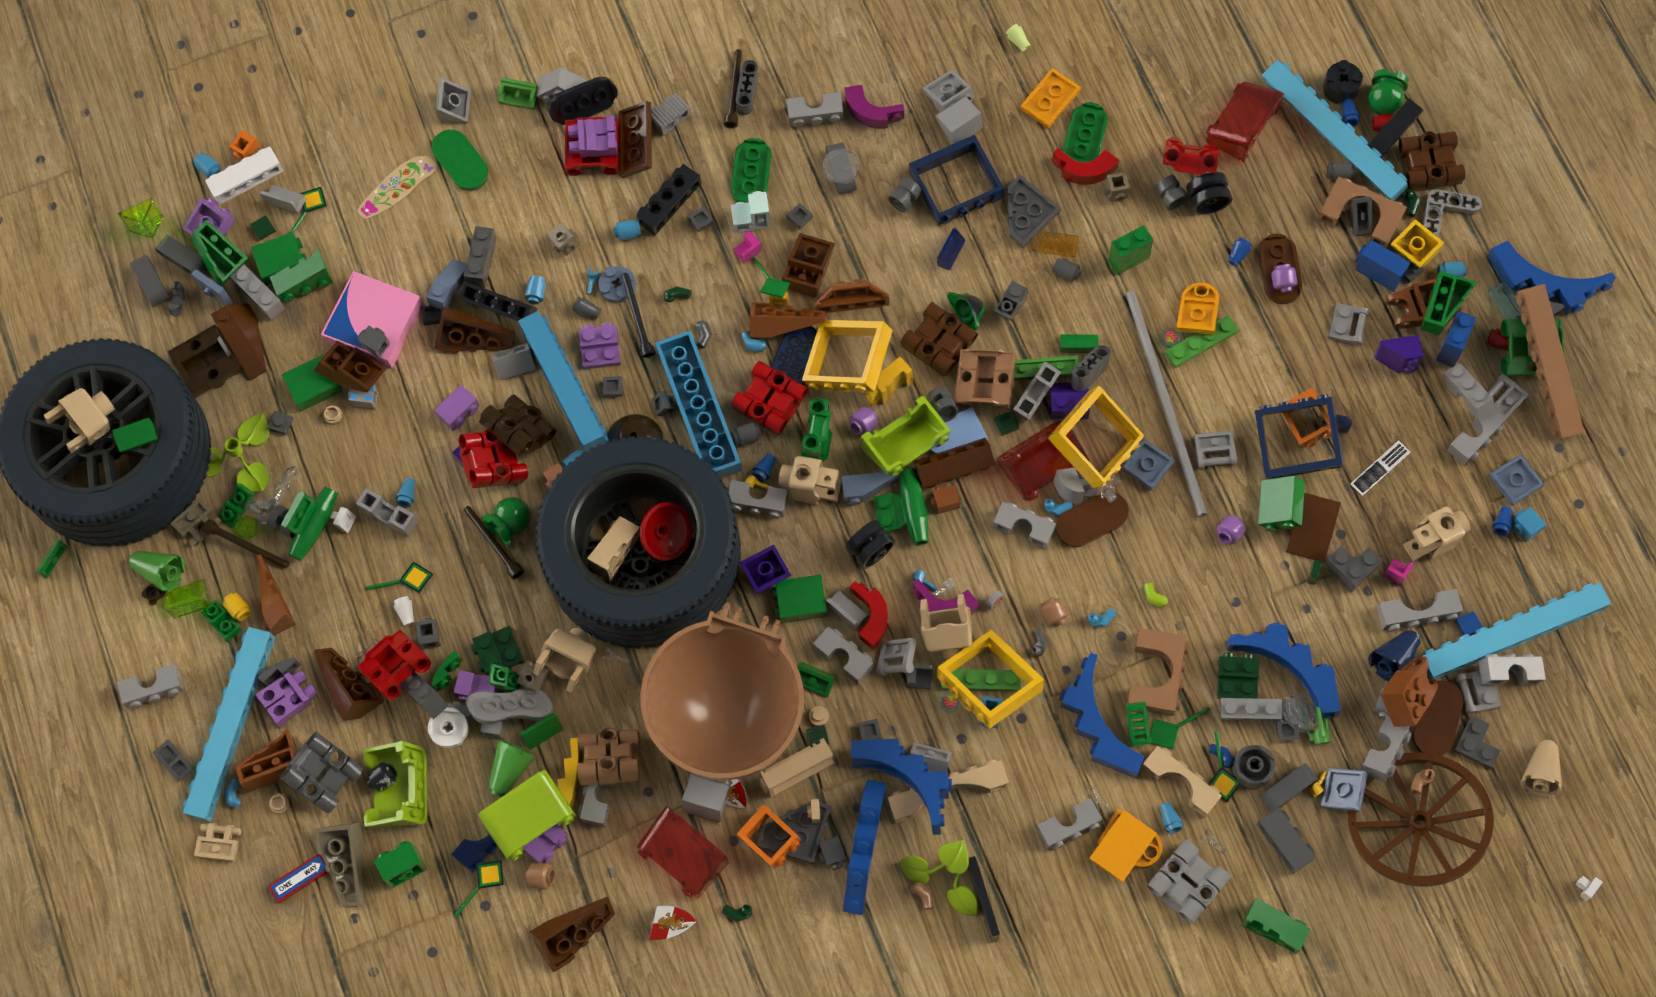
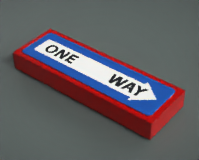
(298, 878)

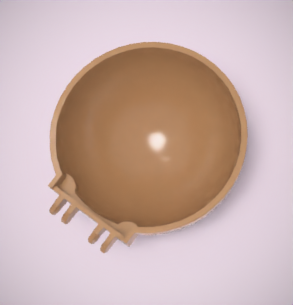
(722, 697)

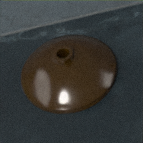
(634, 424)

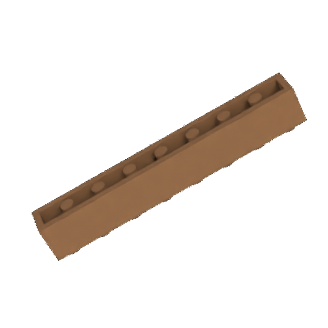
(1550, 362)

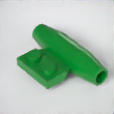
(906, 509)
(307, 520)

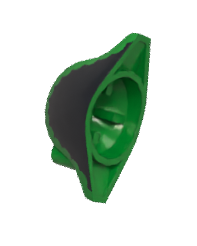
(967, 308)

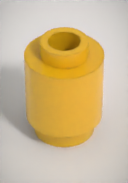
(236, 607)

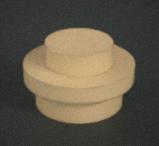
(332, 414)
(819, 716)
(279, 803)

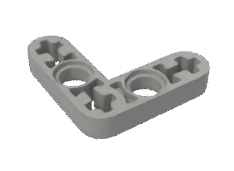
(1439, 206)

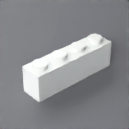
(244, 175)

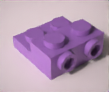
(208, 210)
(599, 346)

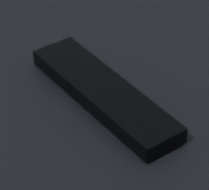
(1396, 127)

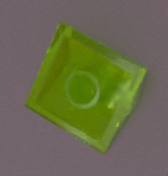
(142, 218)
(187, 599)

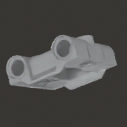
(1178, 892)

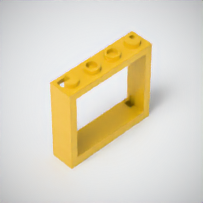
(868, 382)
(1118, 419)
(1034, 681)

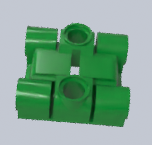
(1518, 360)
(818, 441)

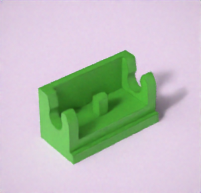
(518, 93)

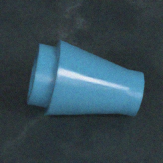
(406, 494)
(1170, 818)

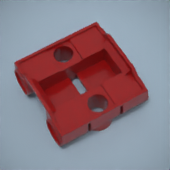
(1190, 158)
(574, 162)
(780, 406)
(480, 464)
(386, 657)

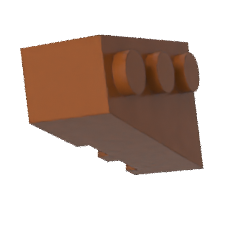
(268, 764)

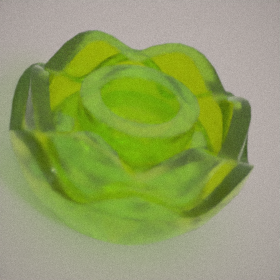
(245, 522)

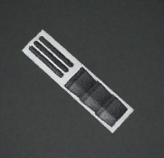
(1380, 468)

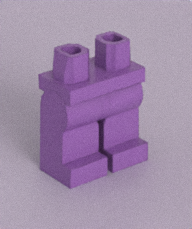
(594, 137)
(285, 697)

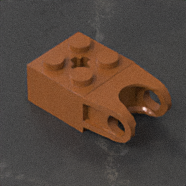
(1414, 301)
(1409, 693)

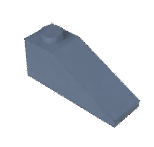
(446, 285)
(864, 486)

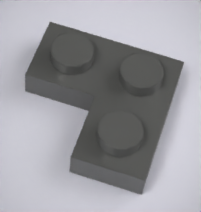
(1473, 747)

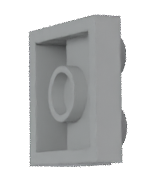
(948, 90)

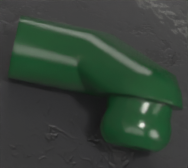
(1412, 201)
(739, 914)

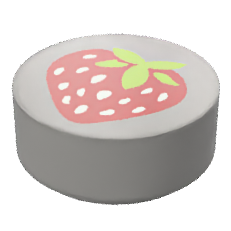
(995, 600)

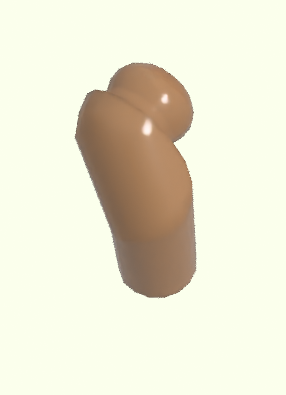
(1421, 779)
(923, 891)

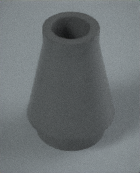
(586, 308)

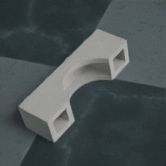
(1395, 614)

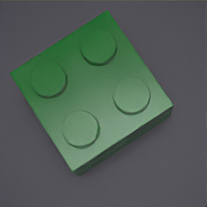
(400, 864)

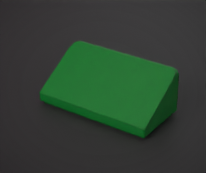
(1078, 343)
(135, 435)
(51, 559)
(816, 679)
(541, 731)

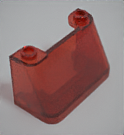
(1244, 119)
(1035, 462)
(682, 852)

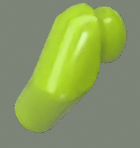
(1153, 597)

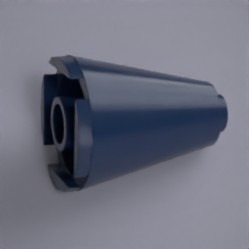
(1394, 654)

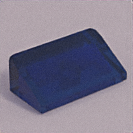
(950, 249)

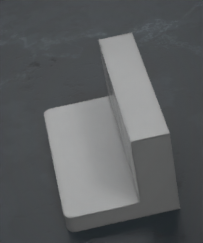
(284, 199)
(513, 361)
(846, 610)
(937, 759)

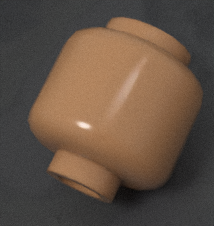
(1054, 611)
(539, 875)

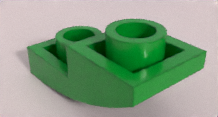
(235, 507)
(221, 621)
(442, 678)
(503, 678)

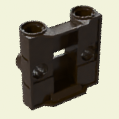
(193, 369)
(518, 425)

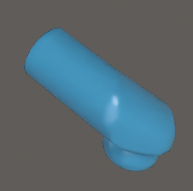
(752, 344)
(1056, 509)
(1101, 620)
(230, 794)

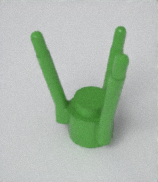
(1321, 734)

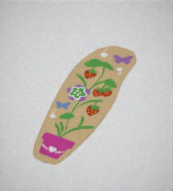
(397, 185)

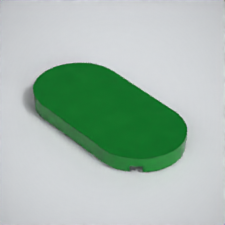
(1086, 132)
(460, 160)
(750, 169)

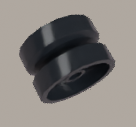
(1209, 193)
(870, 544)

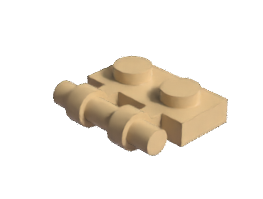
(215, 848)

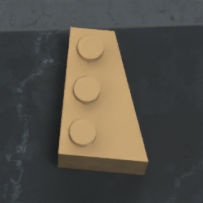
(613, 548)

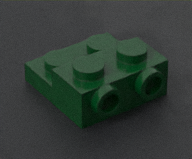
(497, 649)
(1237, 676)

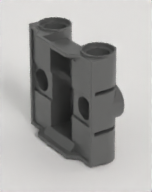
(309, 764)

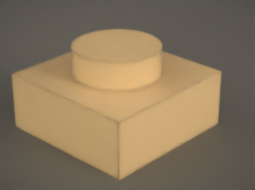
(814, 811)

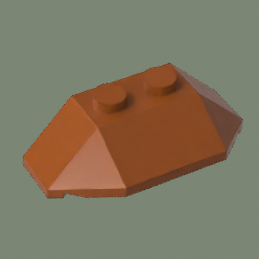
(851, 296)

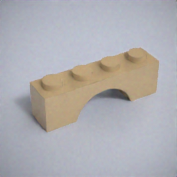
(1162, 764)

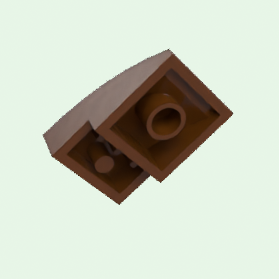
(808, 264)
(350, 368)
(1317, 528)

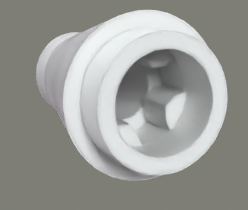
(404, 609)

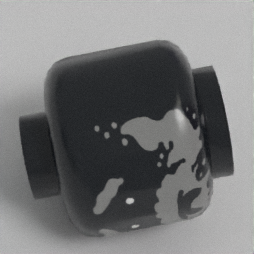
(382, 776)

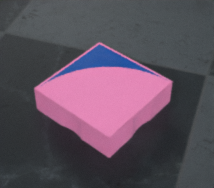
(377, 305)

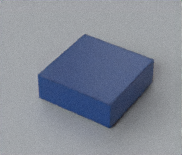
(1468, 623)

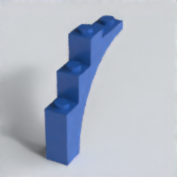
(1567, 291)
(1275, 645)
(1108, 749)
(889, 757)
(863, 847)

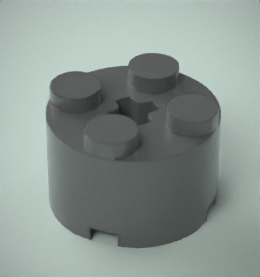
(1248, 757)

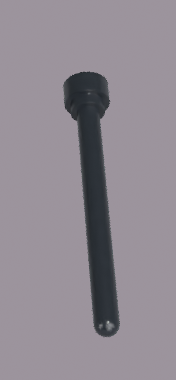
(646, 349)

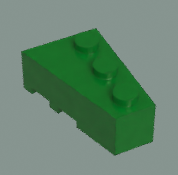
(217, 252)
(302, 278)
(1445, 300)
(1275, 926)

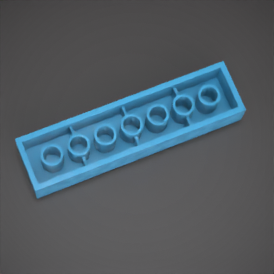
(563, 381)
(698, 403)

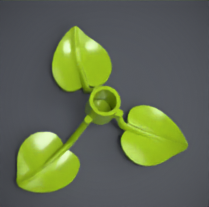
(253, 432)
(955, 857)

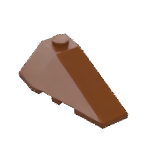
(769, 320)
(273, 605)

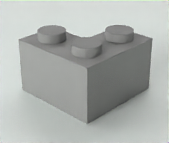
(555, 82)

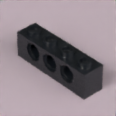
(667, 208)
(495, 302)

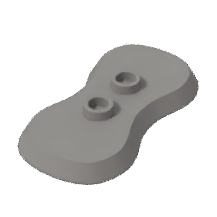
(496, 707)

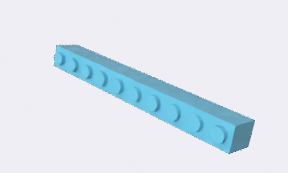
(1334, 131)
(1516, 631)
(228, 725)

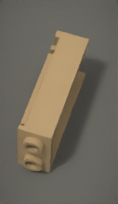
(796, 768)

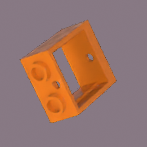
(1324, 432)
(755, 823)

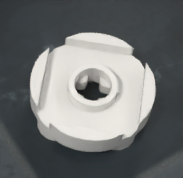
(455, 736)

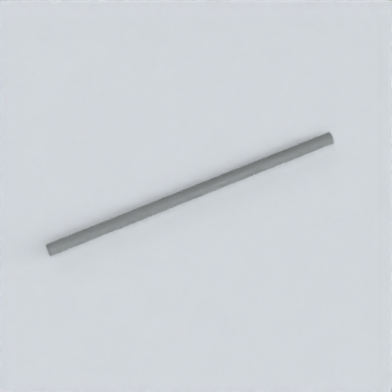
(1166, 404)

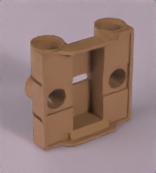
(986, 365)
(620, 767)

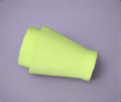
(1018, 37)

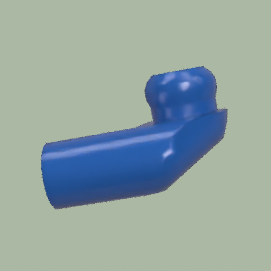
(1227, 757)

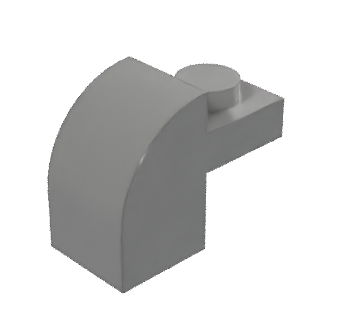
(1071, 487)

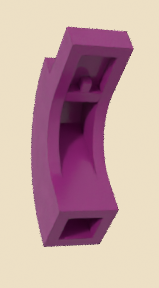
(869, 114)
(936, 604)

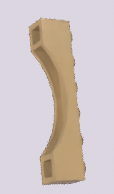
(985, 778)

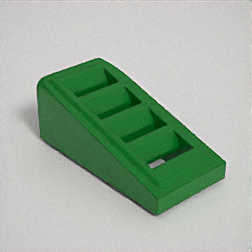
(1138, 736)

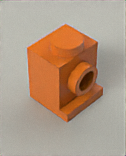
(244, 145)

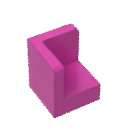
(748, 248)
(1397, 571)

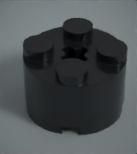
(1342, 82)

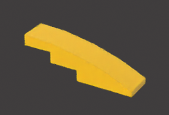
(569, 784)

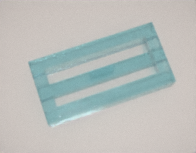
(1501, 305)

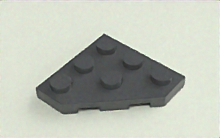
(1028, 210)
(773, 837)

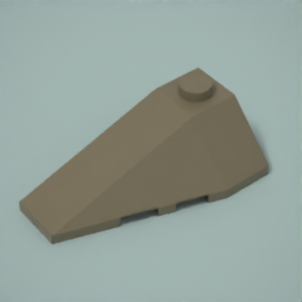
(344, 855)

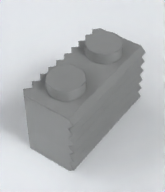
(669, 113)

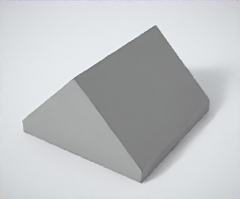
(452, 102)
(960, 120)
(705, 798)

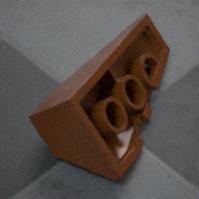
(470, 333)
(242, 334)
(347, 689)
(566, 934)

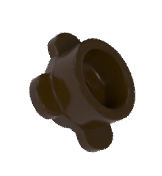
(147, 593)

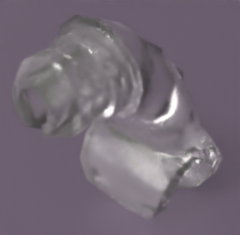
(1107, 490)

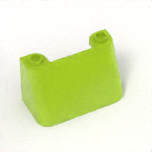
(906, 438)
(405, 800)
(526, 814)

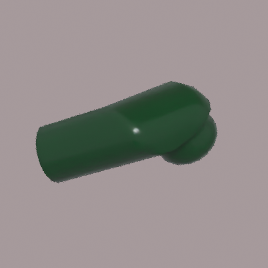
(677, 291)

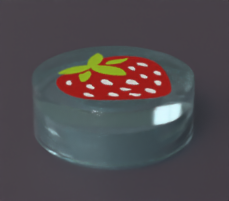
(1170, 337)
(949, 703)

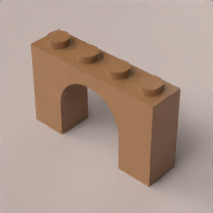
(1387, 211)
(1171, 649)

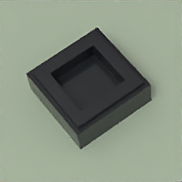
(430, 315)

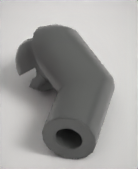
(704, 329)
(1040, 644)

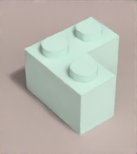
(753, 214)

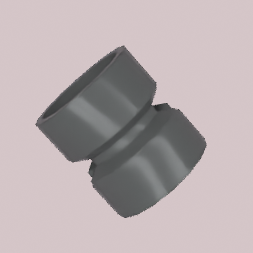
(1172, 193)
(905, 194)
(943, 403)
(275, 519)

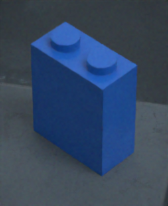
(1381, 265)
(1456, 339)

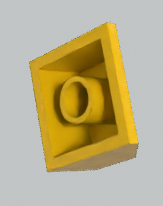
(1417, 244)

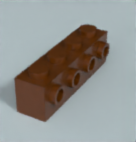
(954, 463)

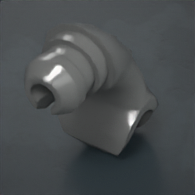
(176, 303)

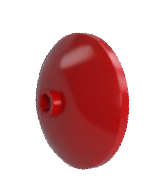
(674, 533)

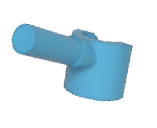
(592, 277)
(920, 575)

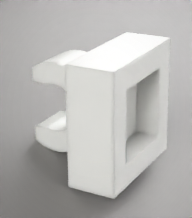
(343, 519)
(1588, 887)

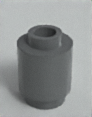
(1342, 170)
(1067, 270)
(746, 433)

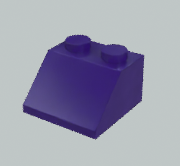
(1400, 354)
(1064, 399)
(765, 569)

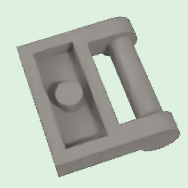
(1342, 323)
(1510, 399)
(1215, 443)
(894, 651)
(1485, 694)

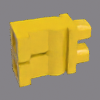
(889, 380)

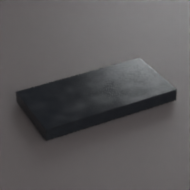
(983, 899)

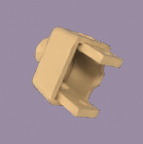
(85, 416)
(808, 480)
(1438, 526)
(946, 629)
(567, 655)

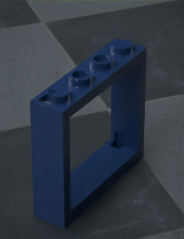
(945, 155)
(1337, 462)

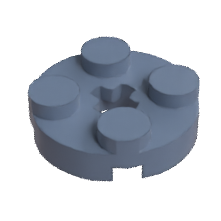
(606, 285)

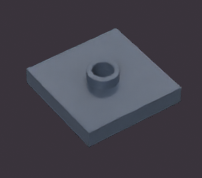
(211, 288)
(1148, 464)
(1516, 480)
(1344, 789)

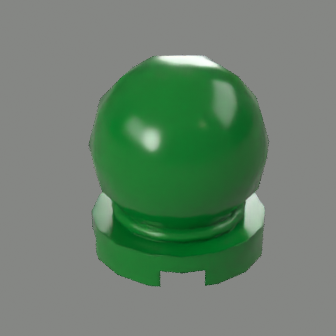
(1387, 92)
(509, 518)

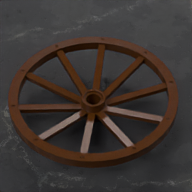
(1423, 830)

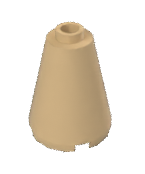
(1543, 771)

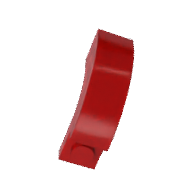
(1085, 172)
(877, 625)

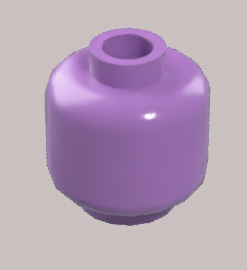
(1284, 278)
(863, 421)
(1230, 529)

